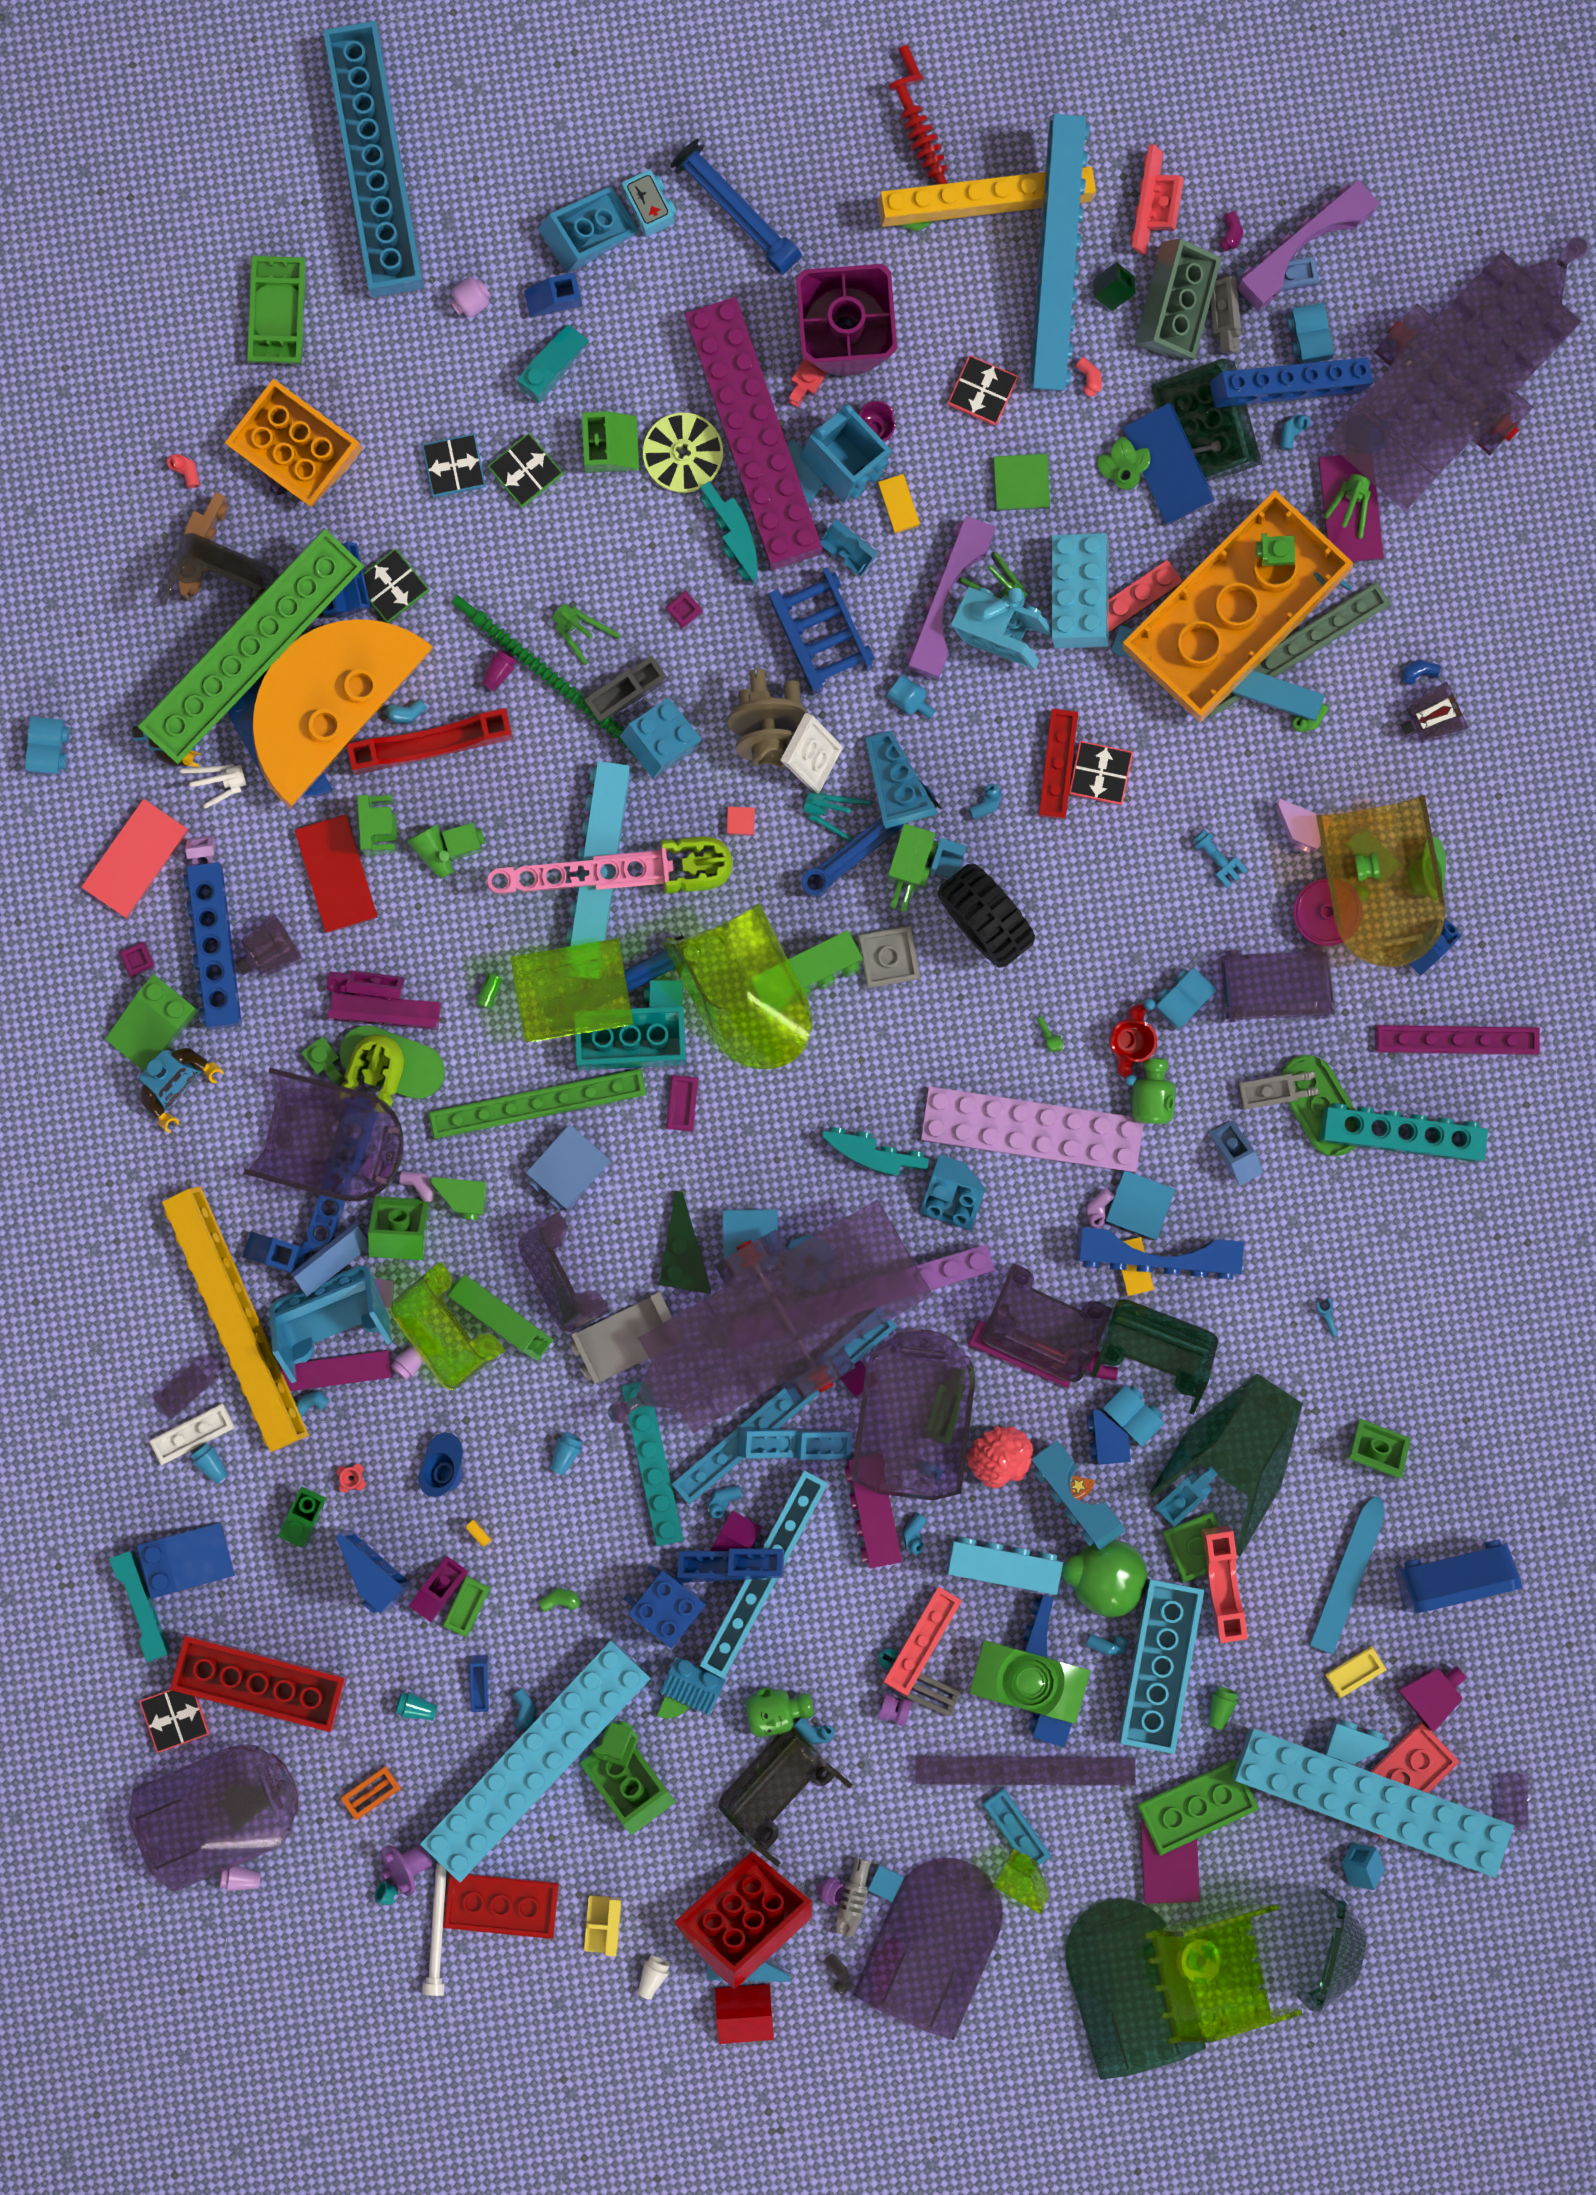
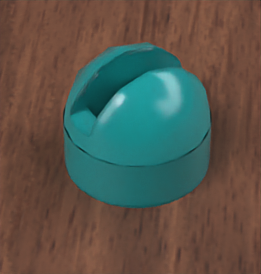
(890, 1652)
(385, 1893)

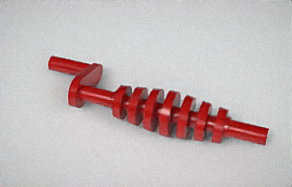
(915, 121)

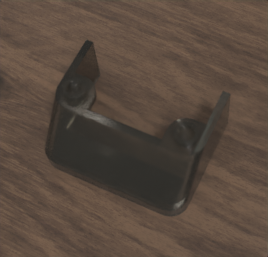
(197, 553)
(771, 1785)

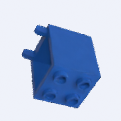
(666, 1607)

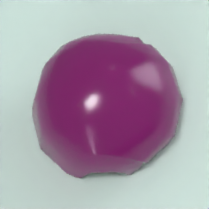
(879, 418)

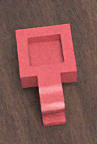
(806, 379)

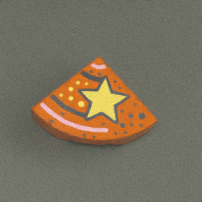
(1081, 1487)

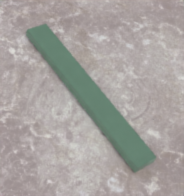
(1318, 635)

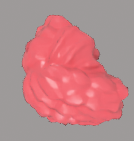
(1000, 1456)

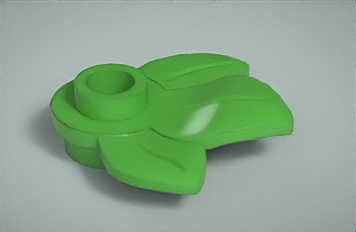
(1122, 460)

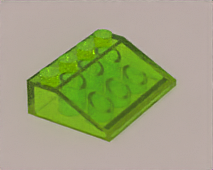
(572, 990)

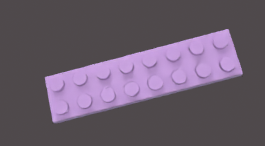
(1032, 1129)

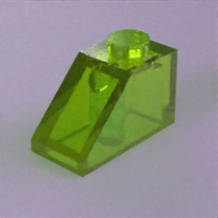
(1023, 1881)

